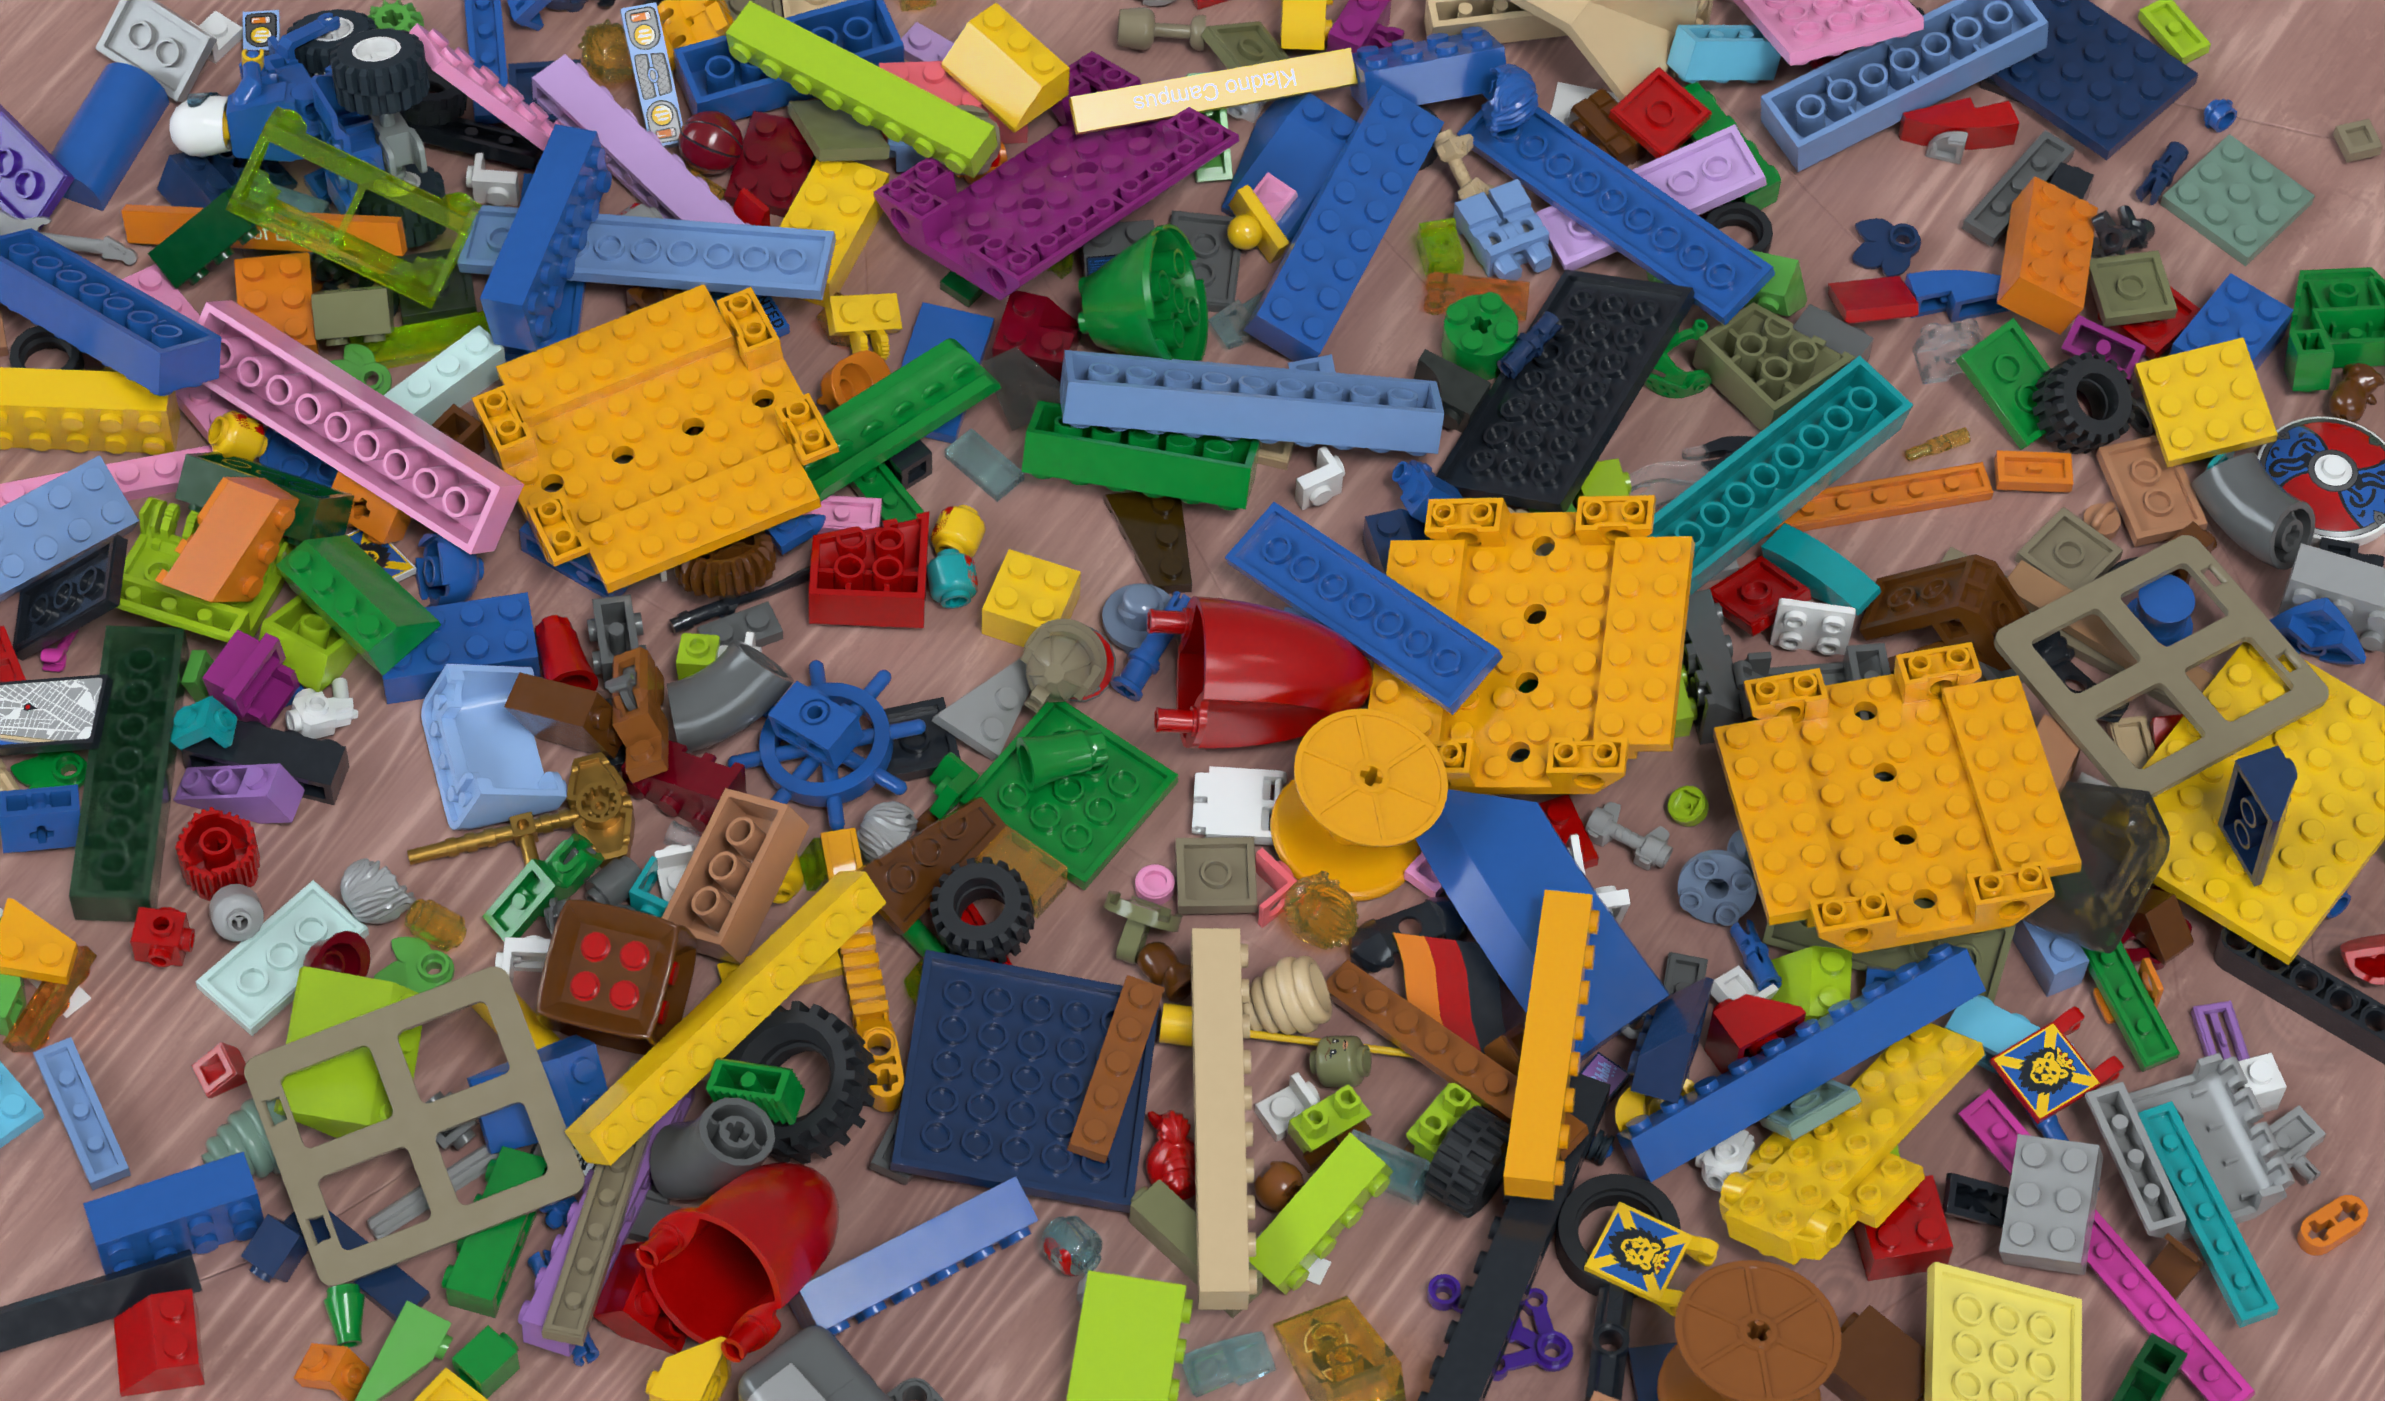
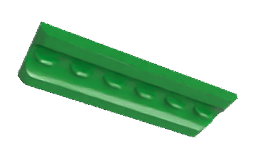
(899, 413)

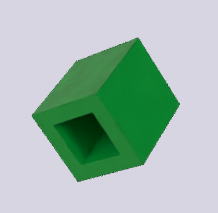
(487, 1361)

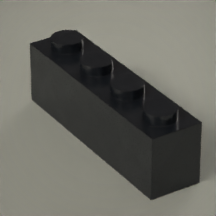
(313, 763)

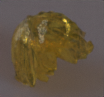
(606, 53)
(1321, 911)

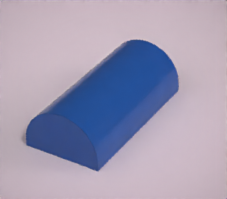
(109, 132)

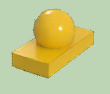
(1254, 226)

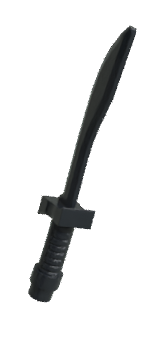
(726, 606)

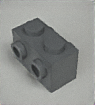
(615, 630)

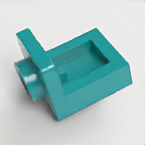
(201, 721)

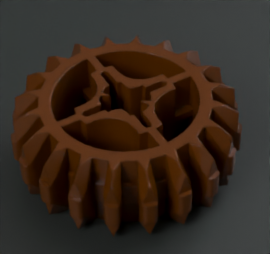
(730, 568)

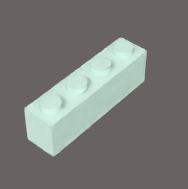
(450, 377)

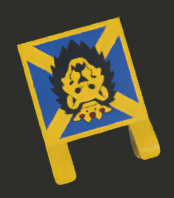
(1644, 1255)

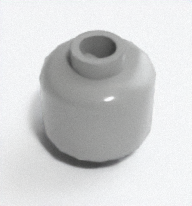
(236, 912)

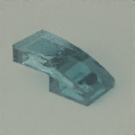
(1232, 321)
(1228, 1361)

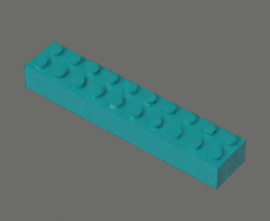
(1783, 467)

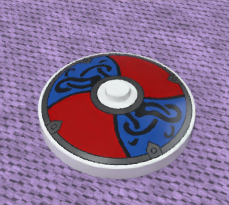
(2334, 470)

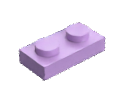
(924, 45)

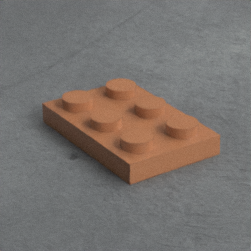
(2150, 497)

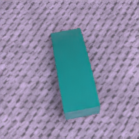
(1820, 569)

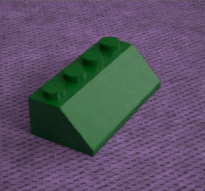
(358, 599)

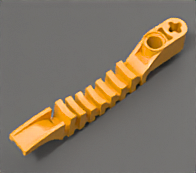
(865, 980)

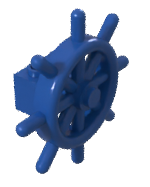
(825, 728)

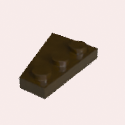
(1156, 537)

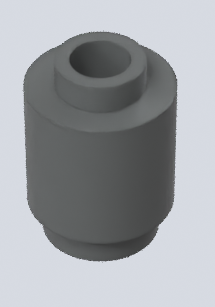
(613, 882)

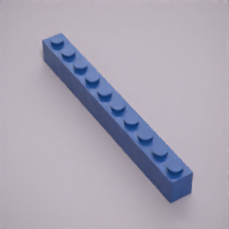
(1800, 1062)

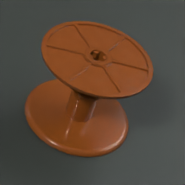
(1751, 1337)

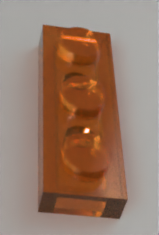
(46, 1005)

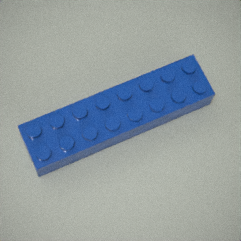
(1344, 226)
(105, 315)

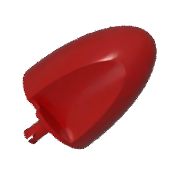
(1255, 673)
(742, 1255)

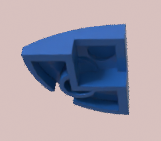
(2320, 631)

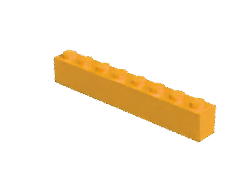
(1549, 1045)

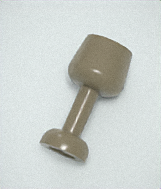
(1139, 28)

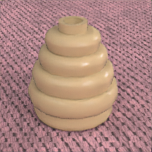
(1289, 998)

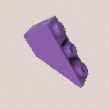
(252, 791)

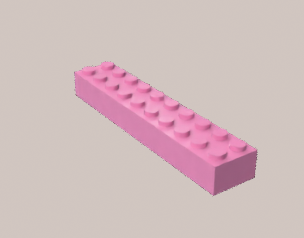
(359, 431)

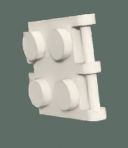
(1235, 802)

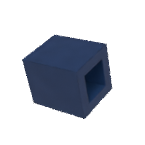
(275, 1250)

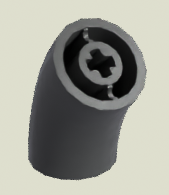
(2256, 510)
(725, 696)
(711, 1151)

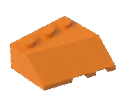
(233, 541)

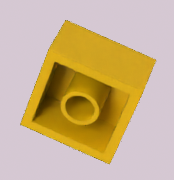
(1028, 595)

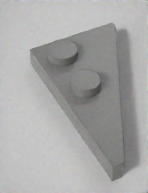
(989, 711)

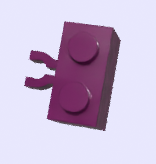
(1363, 25)
(2091, 337)

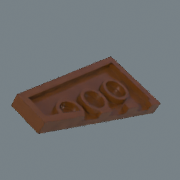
(913, 867)

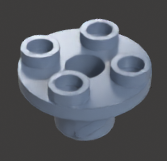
(1126, 613)
(1717, 887)

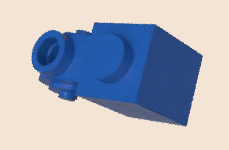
(1419, 486)

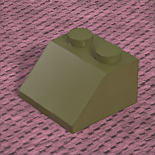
(353, 313)

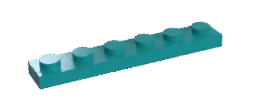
(2209, 1217)

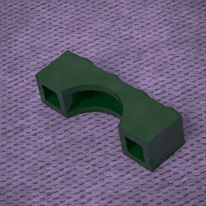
(2152, 1371)

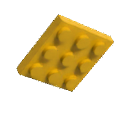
(2205, 402)

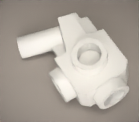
(319, 716)
(1725, 1158)

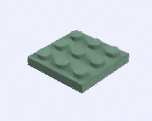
(2237, 200)

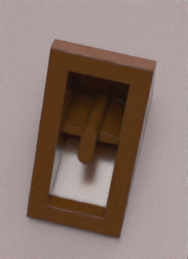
(2161, 925)

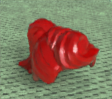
(1173, 1154)

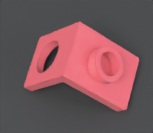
(1280, 878)

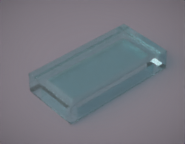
(984, 465)

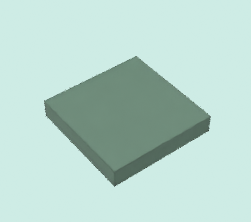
(1811, 1109)

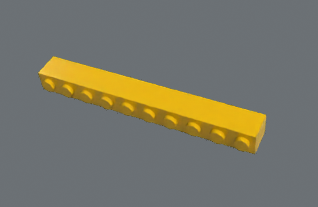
(724, 1018)

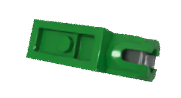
(539, 881)

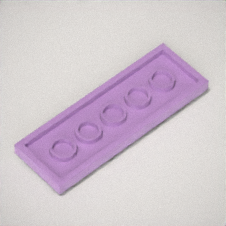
(1694, 175)

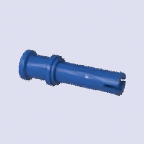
(1144, 660)

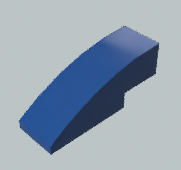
(1957, 292)

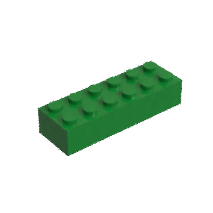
(1134, 460)

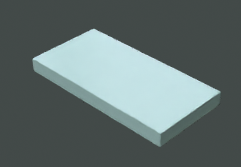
(263, 971)

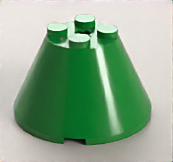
(1148, 300)

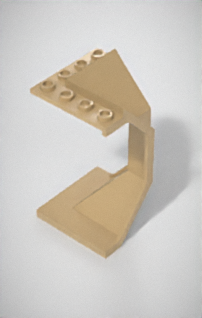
(1622, 36)

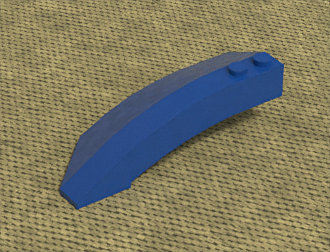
(1494, 866)

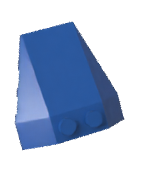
(1297, 145)

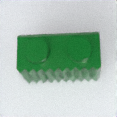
(767, 1086)

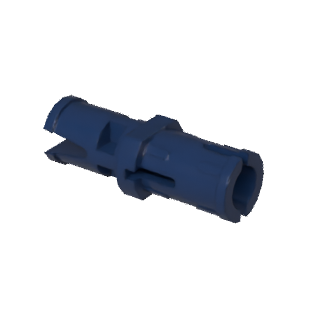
(2162, 172)
(1529, 345)

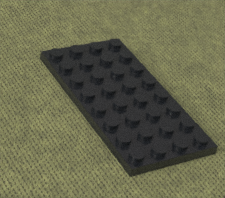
(1553, 420)

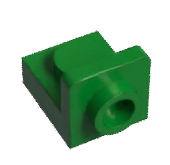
(952, 781)

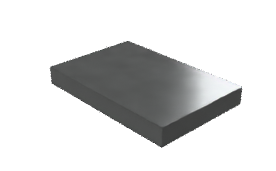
(1216, 257)

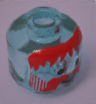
(1072, 1245)

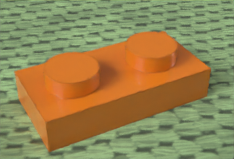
(2033, 471)

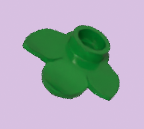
(49, 770)

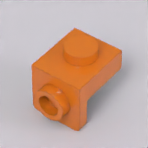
(332, 1369)

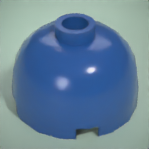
(446, 571)

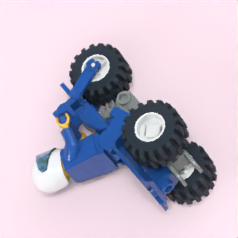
(348, 90)

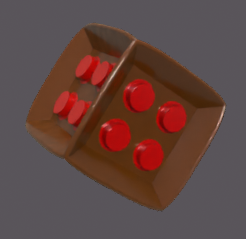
(615, 976)

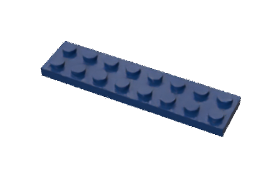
(1364, 607)

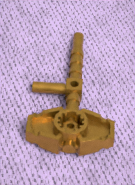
(598, 811)

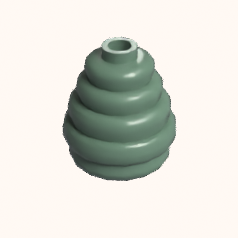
(245, 1134)

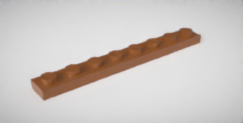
(1433, 1044)

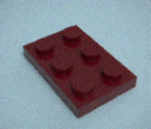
(771, 163)

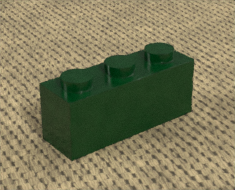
(201, 241)

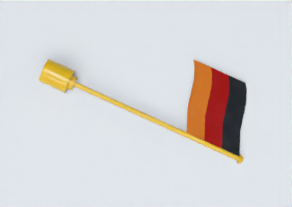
(1441, 978)

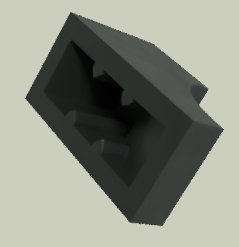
(1458, 388)

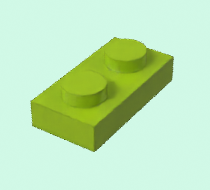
(2174, 30)

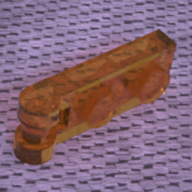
(1512, 292)

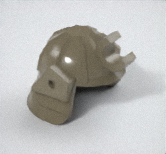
(1063, 662)

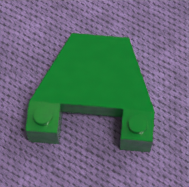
(2335, 324)

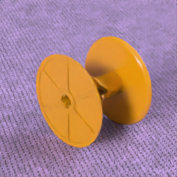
(1359, 801)

